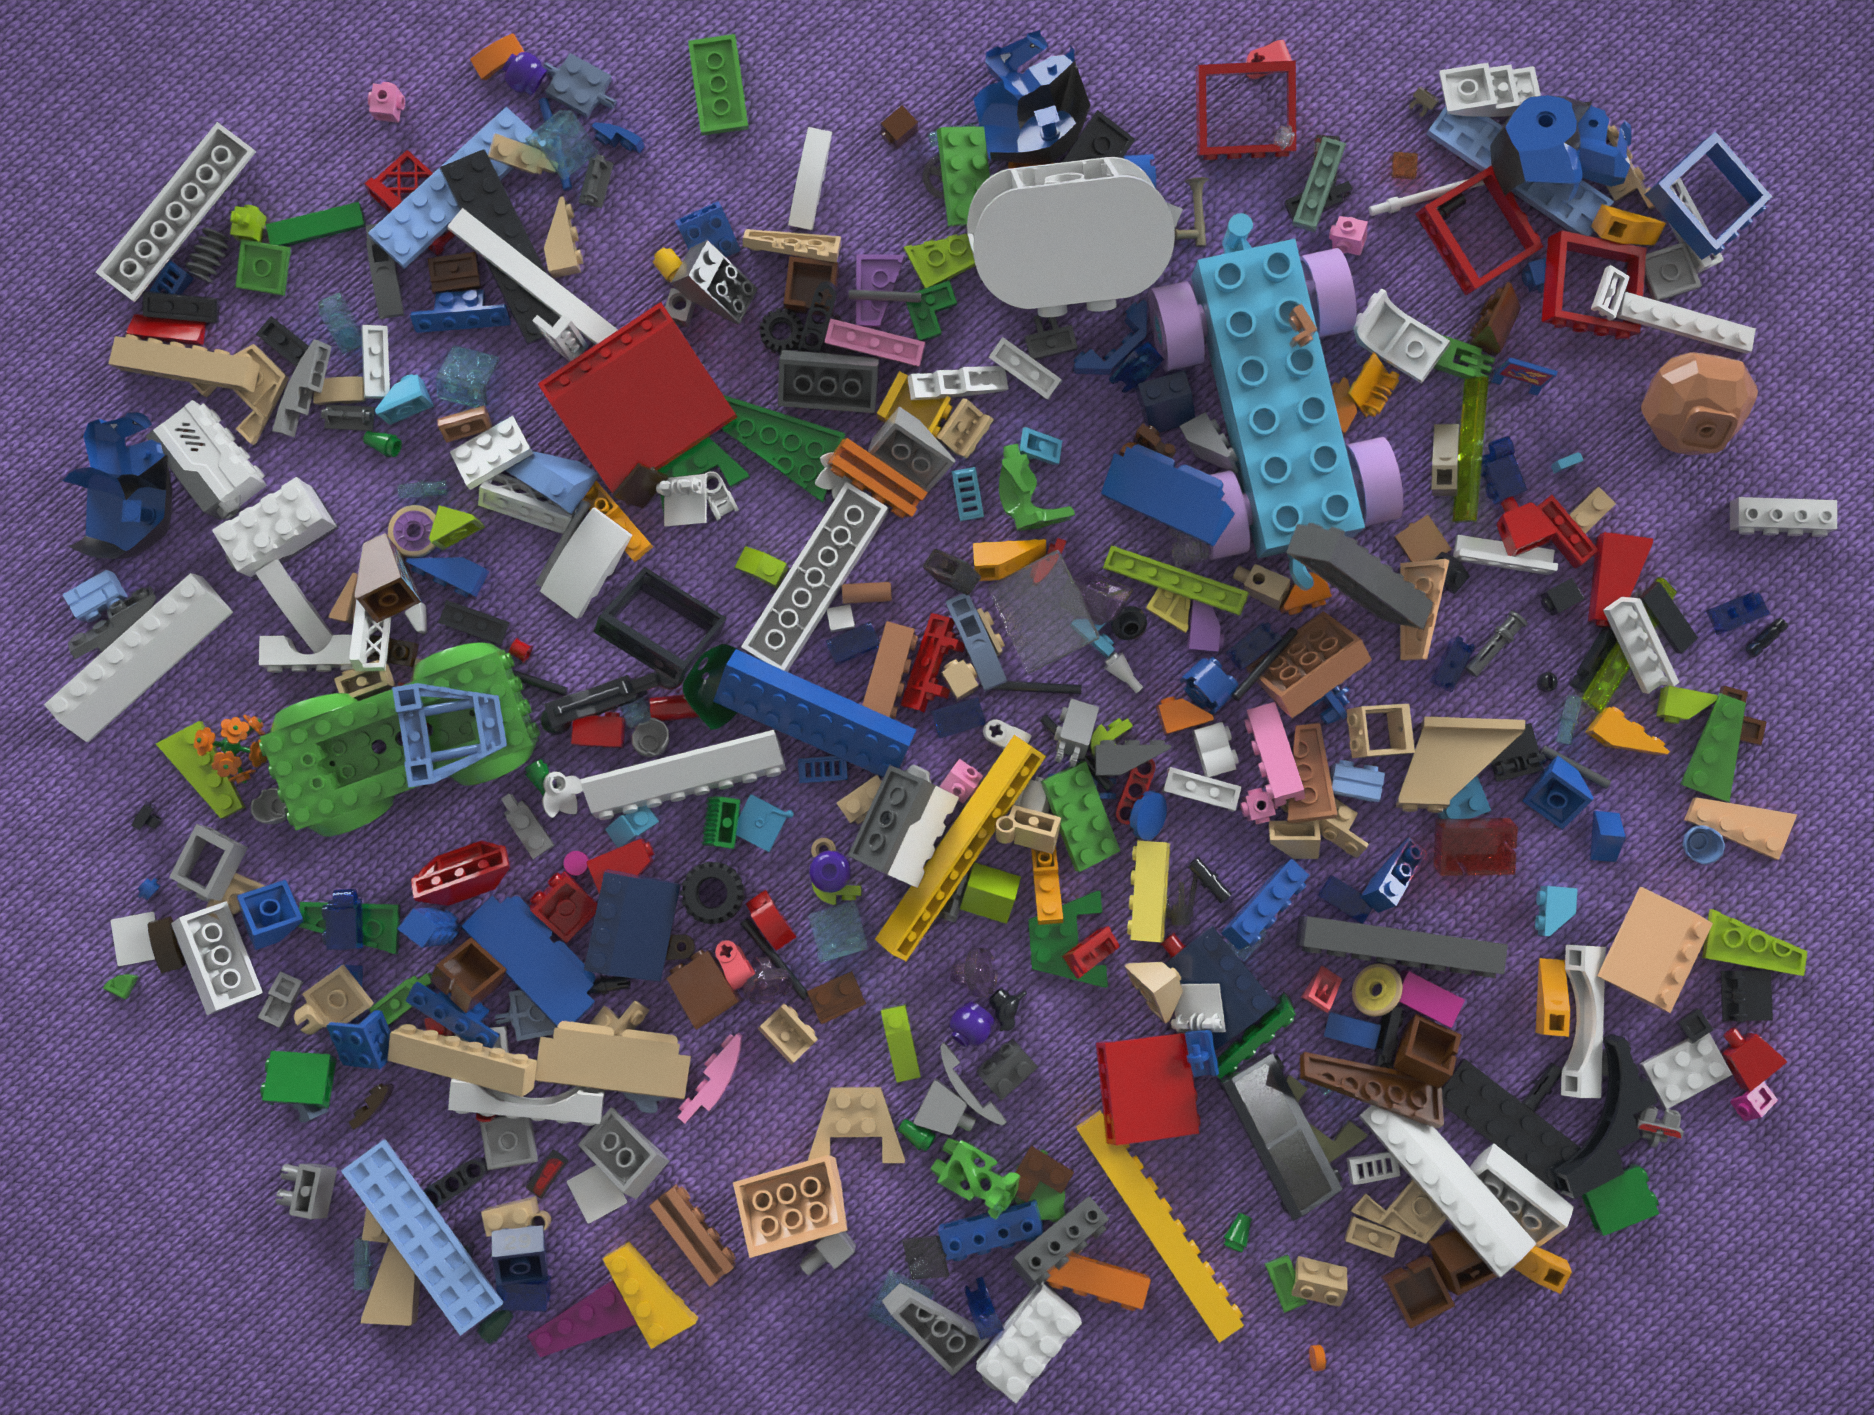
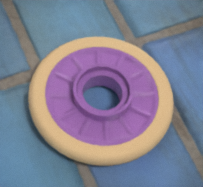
(400, 525)

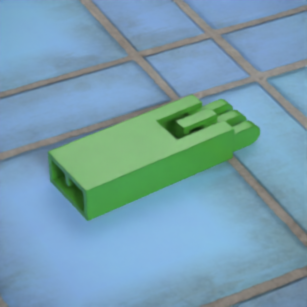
(1468, 354)

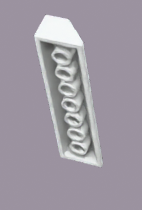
(175, 212)
(139, 657)
(684, 775)
(1452, 1188)

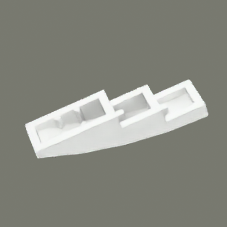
(810, 178)
(957, 383)
(295, 605)

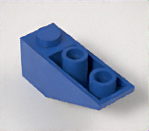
(455, 571)
(1394, 876)

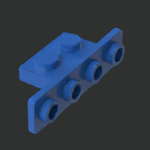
(460, 311)
(451, 1016)

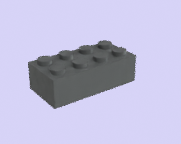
(828, 381)

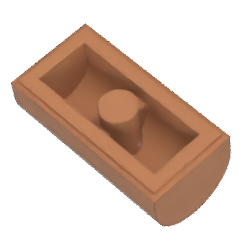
(464, 423)
(866, 592)

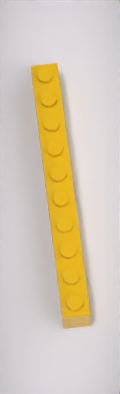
(960, 848)
(1163, 1230)

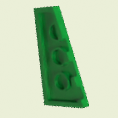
(1255, 1035)

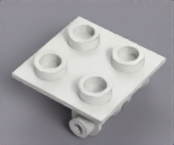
(684, 500)
(1199, 1009)

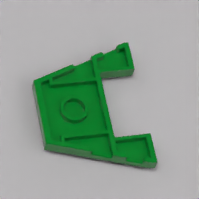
(702, 459)
(1052, 941)

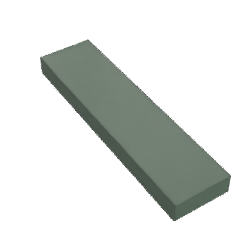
(1319, 184)

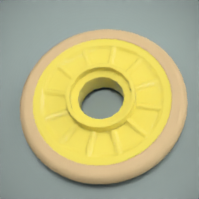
(1389, 996)

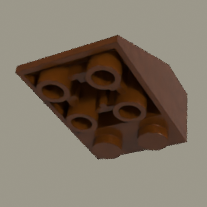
(1496, 320)

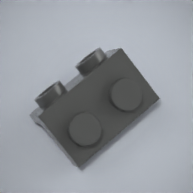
(1006, 1069)

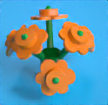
(233, 732)

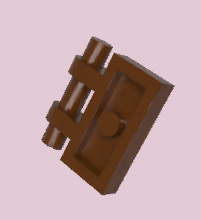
(1150, 439)

